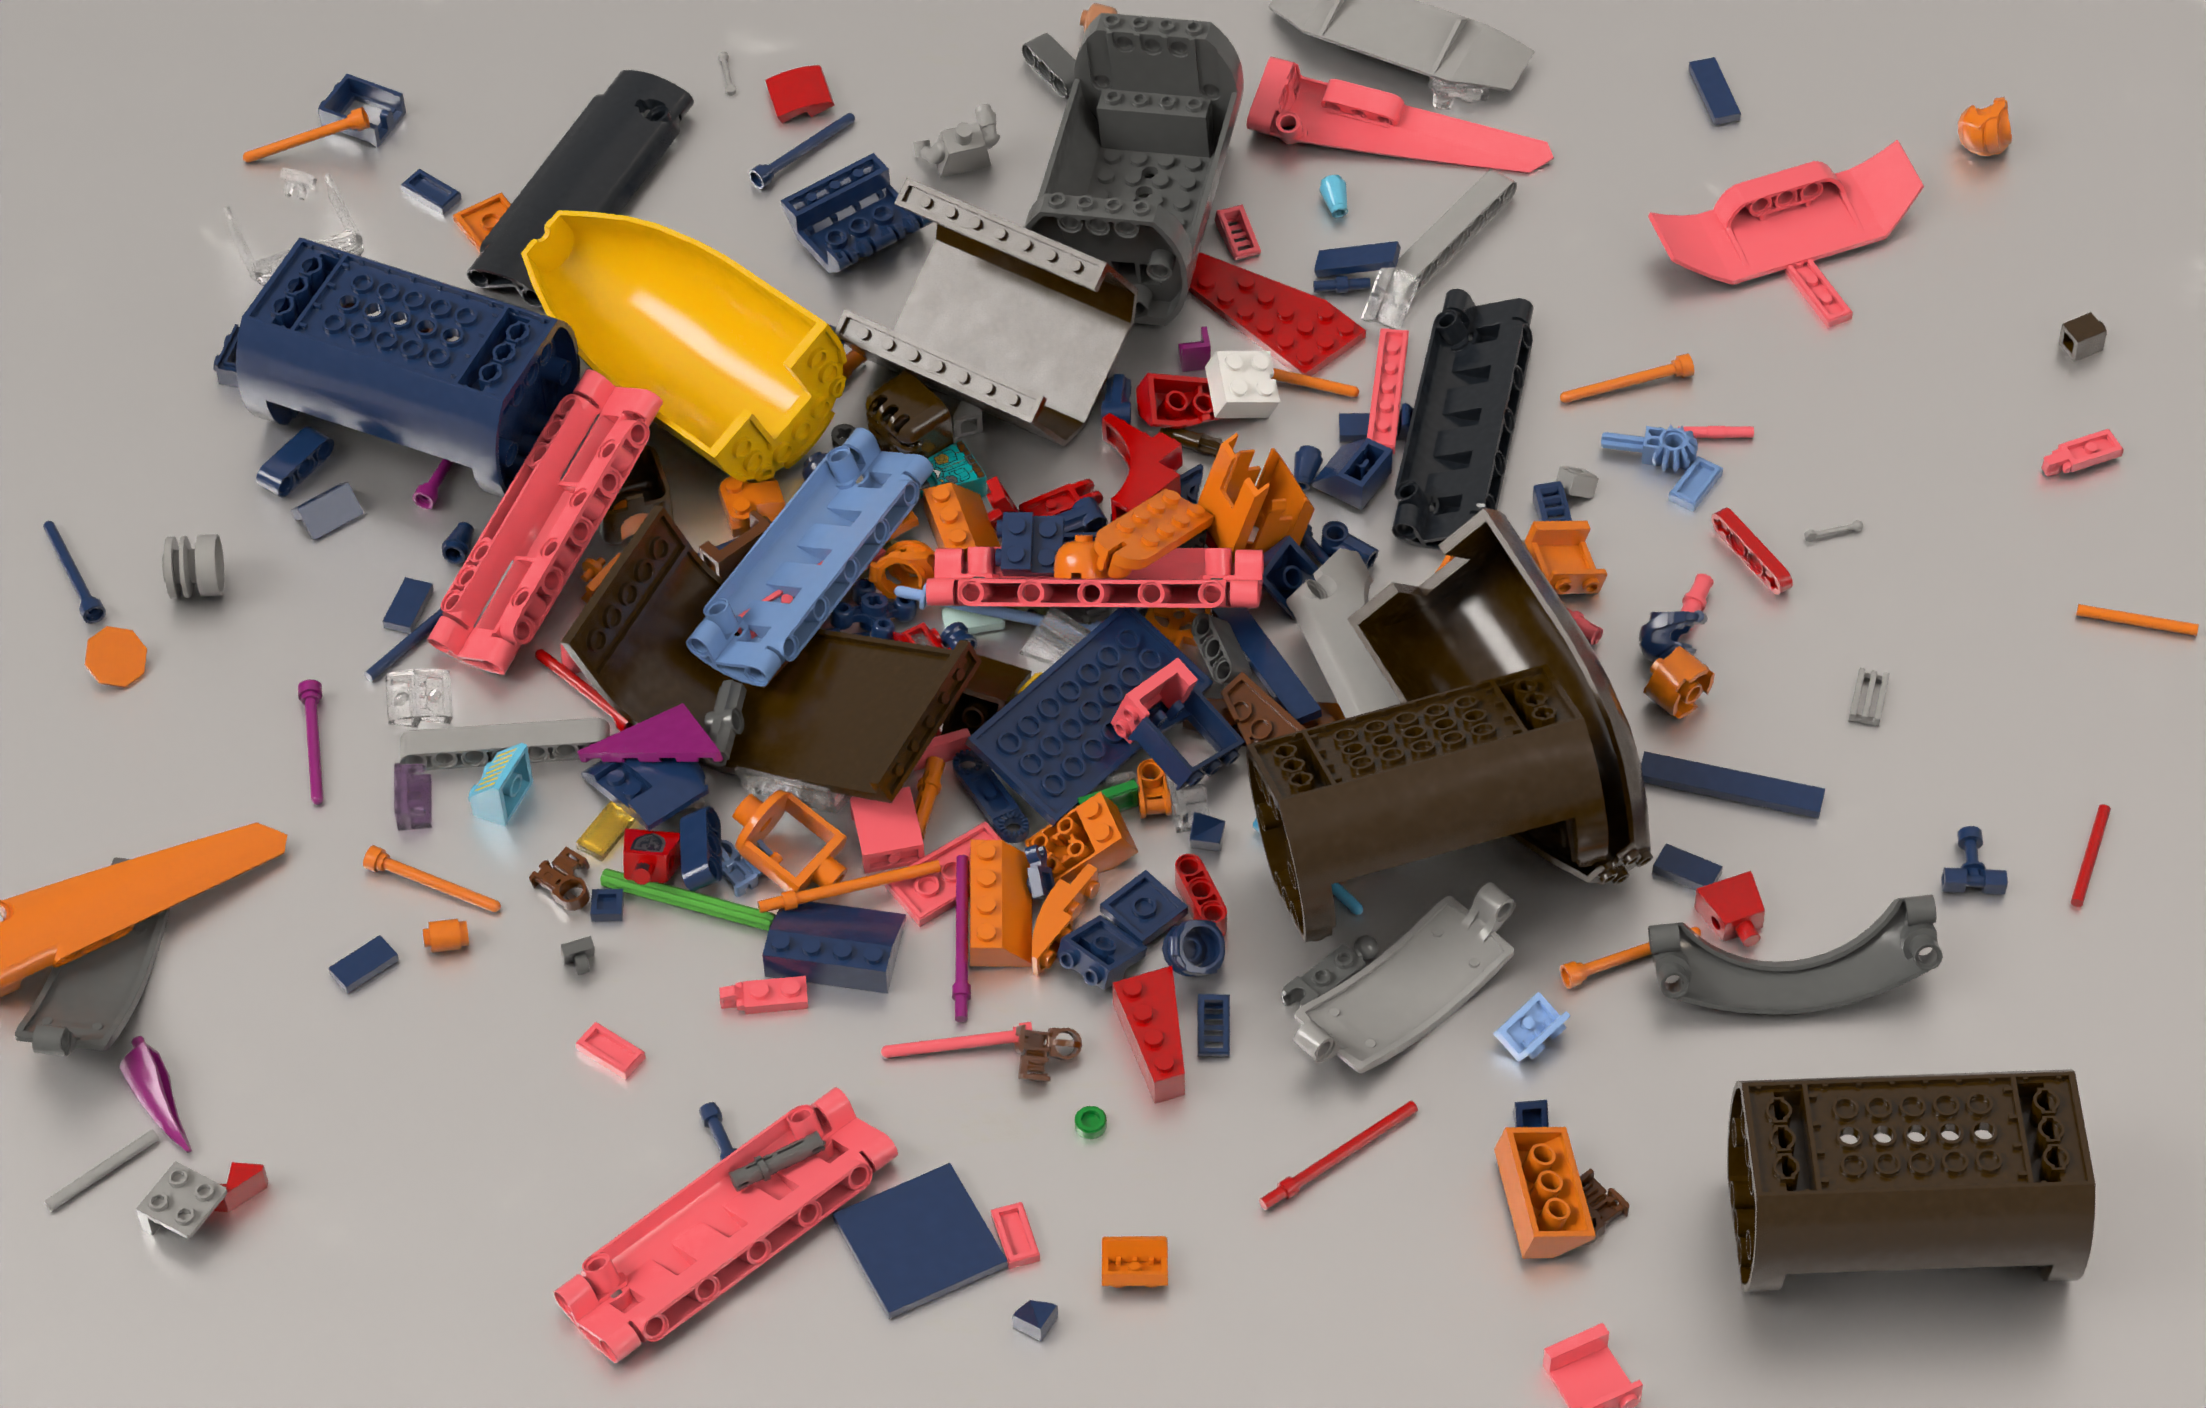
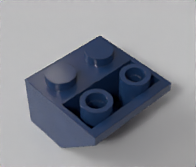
(1356, 472)

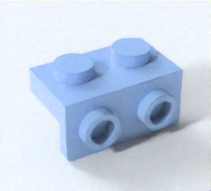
(1530, 1027)

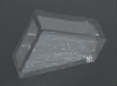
(1053, 637)

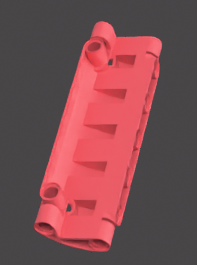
(1172, 581)
(717, 1236)

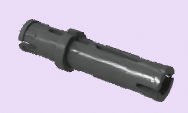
(765, 1166)

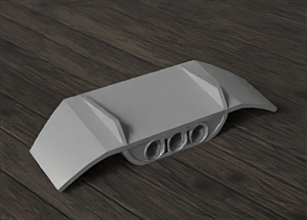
(1414, 38)

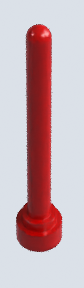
(582, 687)

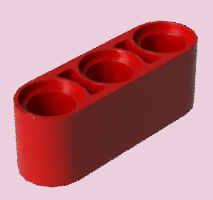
(1199, 891)

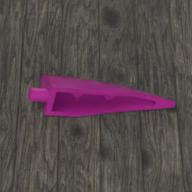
(152, 1087)

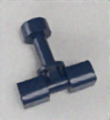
(1973, 872)

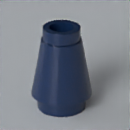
(1306, 465)
(458, 544)

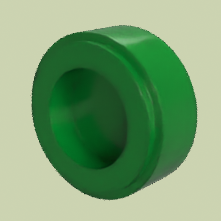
(1090, 1122)

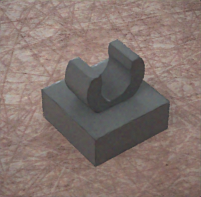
(578, 952)

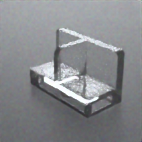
(1390, 298)
(1185, 803)

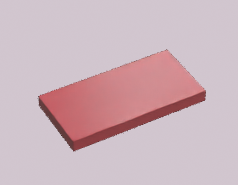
(936, 893)

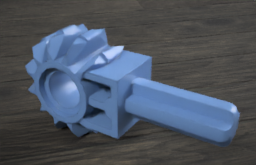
(1660, 446)

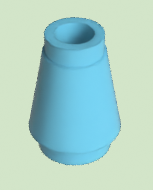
(1335, 195)

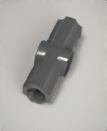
(726, 719)

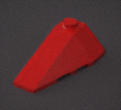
(1174, 401)

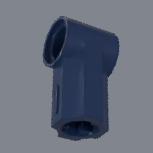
(1117, 398)
(1084, 517)
(1336, 536)

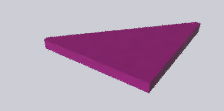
(666, 735)

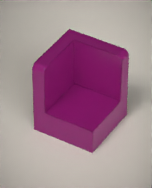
(1195, 355)

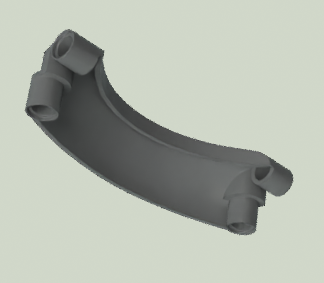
(1862, 968)

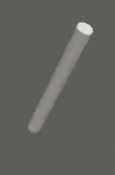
(101, 1170)

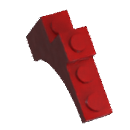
(1150, 463)

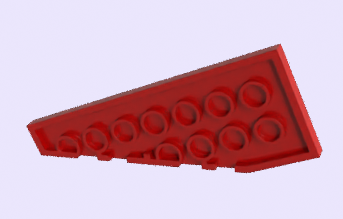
(1291, 324)

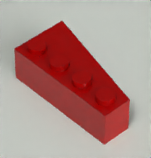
(1151, 1024)

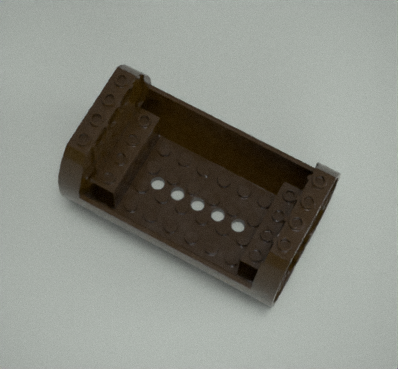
(1423, 785)
(1907, 1204)

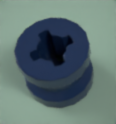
(956, 632)

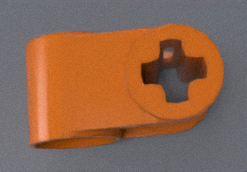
(1153, 793)

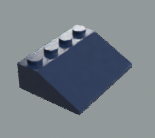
(834, 945)

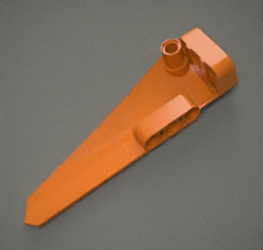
(105, 904)

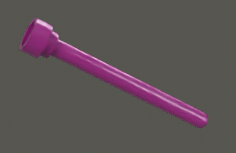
(427, 494)
(310, 695)

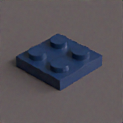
(1144, 908)

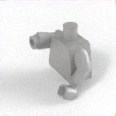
(964, 146)

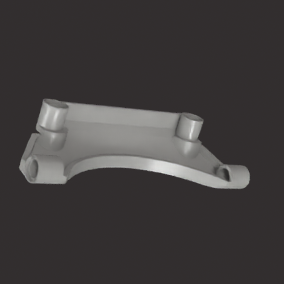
(1322, 615)

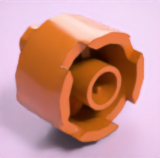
(1678, 682)

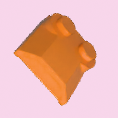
(741, 498)

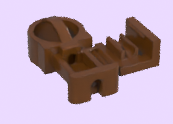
(563, 873)
(1037, 1052)
(1601, 1206)

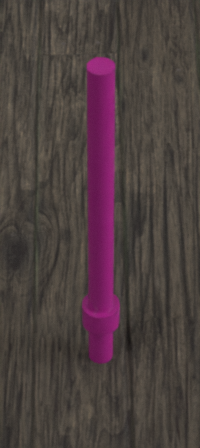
(961, 988)

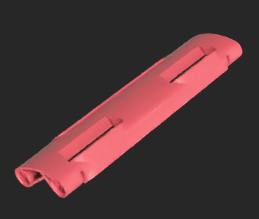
(544, 522)

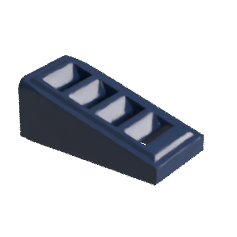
(1550, 495)
(1213, 1002)

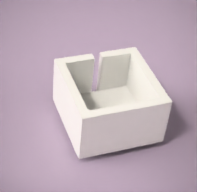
(1242, 384)

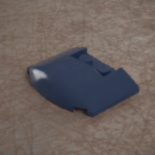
(649, 789)

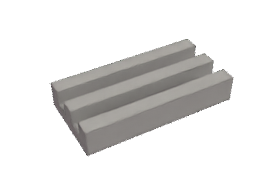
(1872, 679)

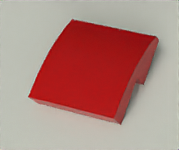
(799, 92)

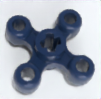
(872, 611)

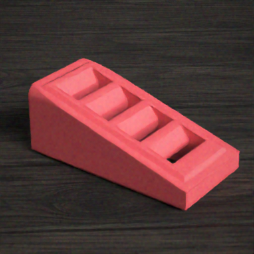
(1237, 214)

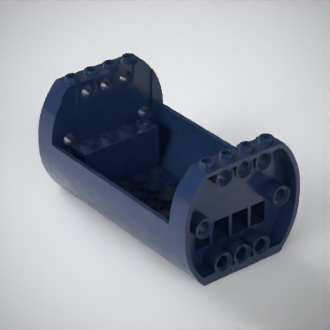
(462, 400)

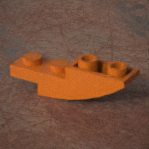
(1057, 916)

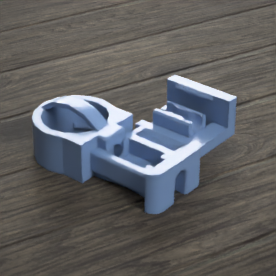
(743, 873)

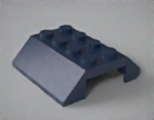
(850, 214)

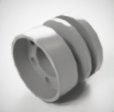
(190, 566)

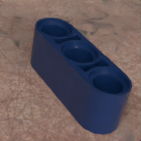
(295, 461)
(701, 848)

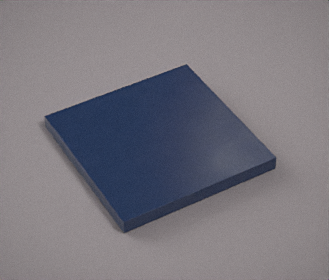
(920, 1240)

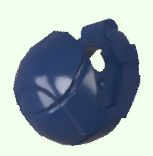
(1663, 631)
(1194, 944)

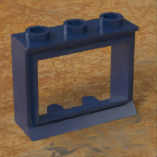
(1206, 721)

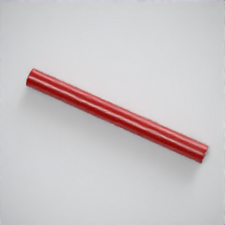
(2090, 855)

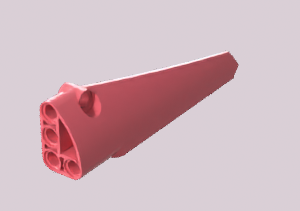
(1381, 124)

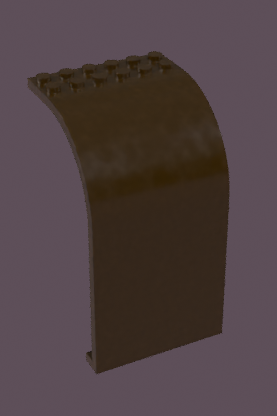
(836, 717)

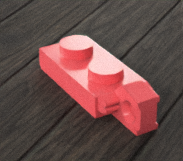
(2082, 453)
(766, 995)

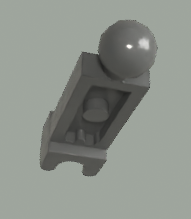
(1330, 971)

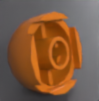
(1078, 560)

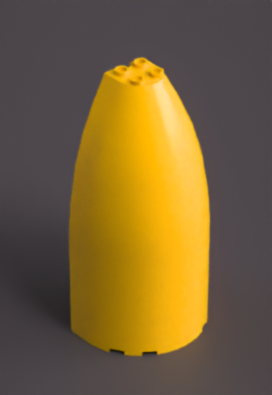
(728, 354)

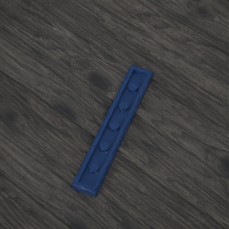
(1270, 665)
(1732, 785)

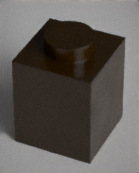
(2082, 336)

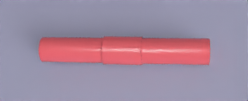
(1721, 432)

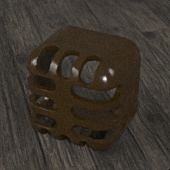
(914, 417)

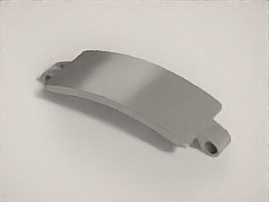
(1410, 984)

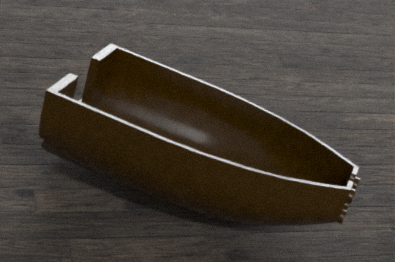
(1499, 616)

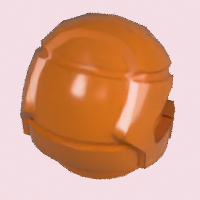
(1986, 129)
(900, 560)

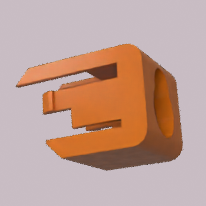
(1273, 505)

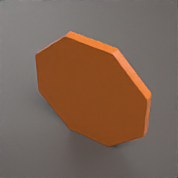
(115, 656)

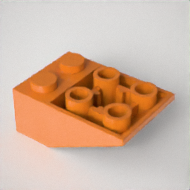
(1086, 835)

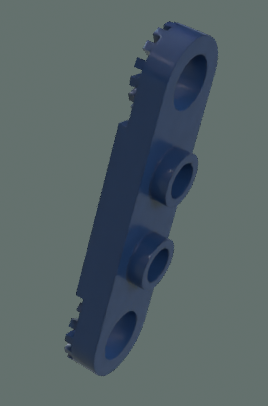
(991, 796)

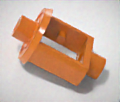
(760, 819)

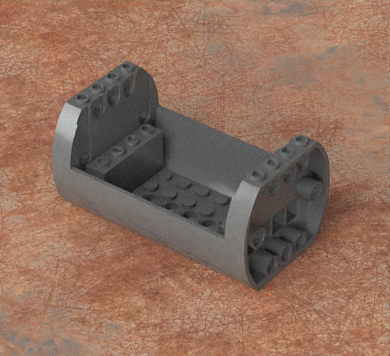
(1142, 104)

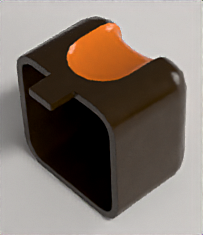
(640, 492)

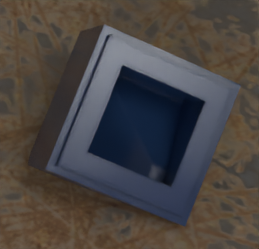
(1206, 832)
(1035, 1318)

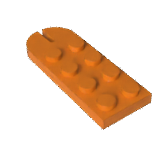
(1148, 533)

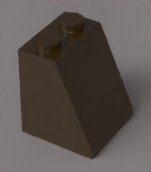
(985, 695)

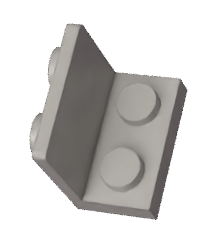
(180, 1202)

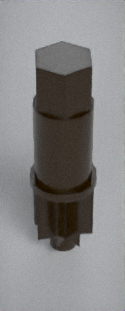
(1199, 442)

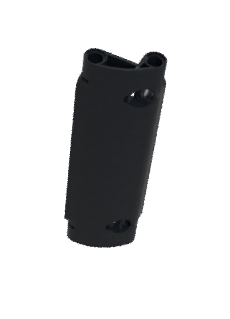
(589, 170)
(1462, 417)

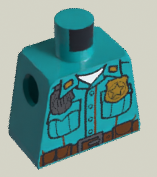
(956, 466)

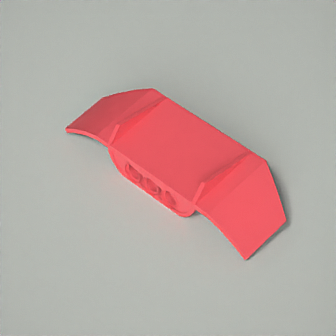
(1792, 217)

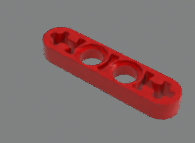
(1752, 551)

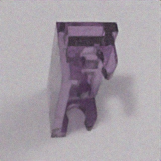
(412, 797)

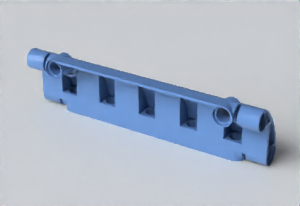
(825, 521)

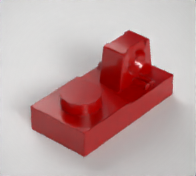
(999, 501)

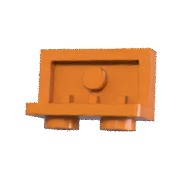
(1135, 1261)

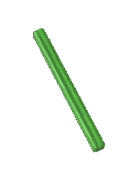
(689, 900)

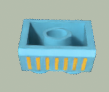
(502, 785)

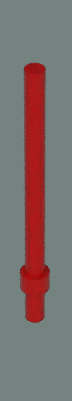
(1290, 1186)

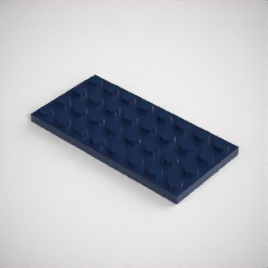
(1058, 731)

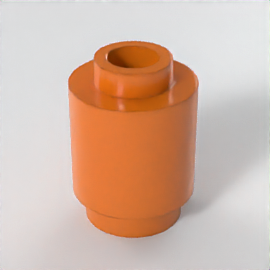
(446, 935)

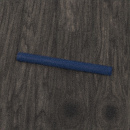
(403, 647)

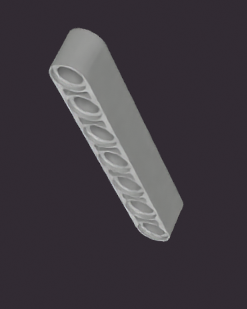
(1457, 226)
(479, 744)

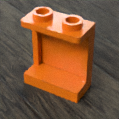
(1564, 556)

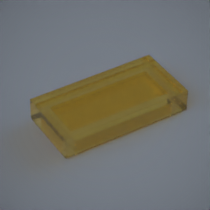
(605, 832)

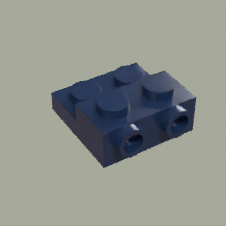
(1028, 543)
(1100, 952)

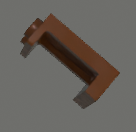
(727, 559)

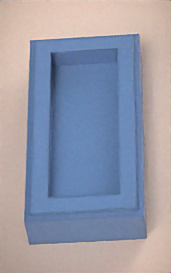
(1695, 483)

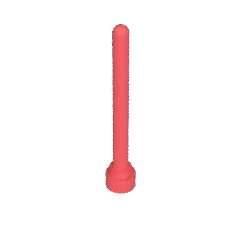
(953, 1043)

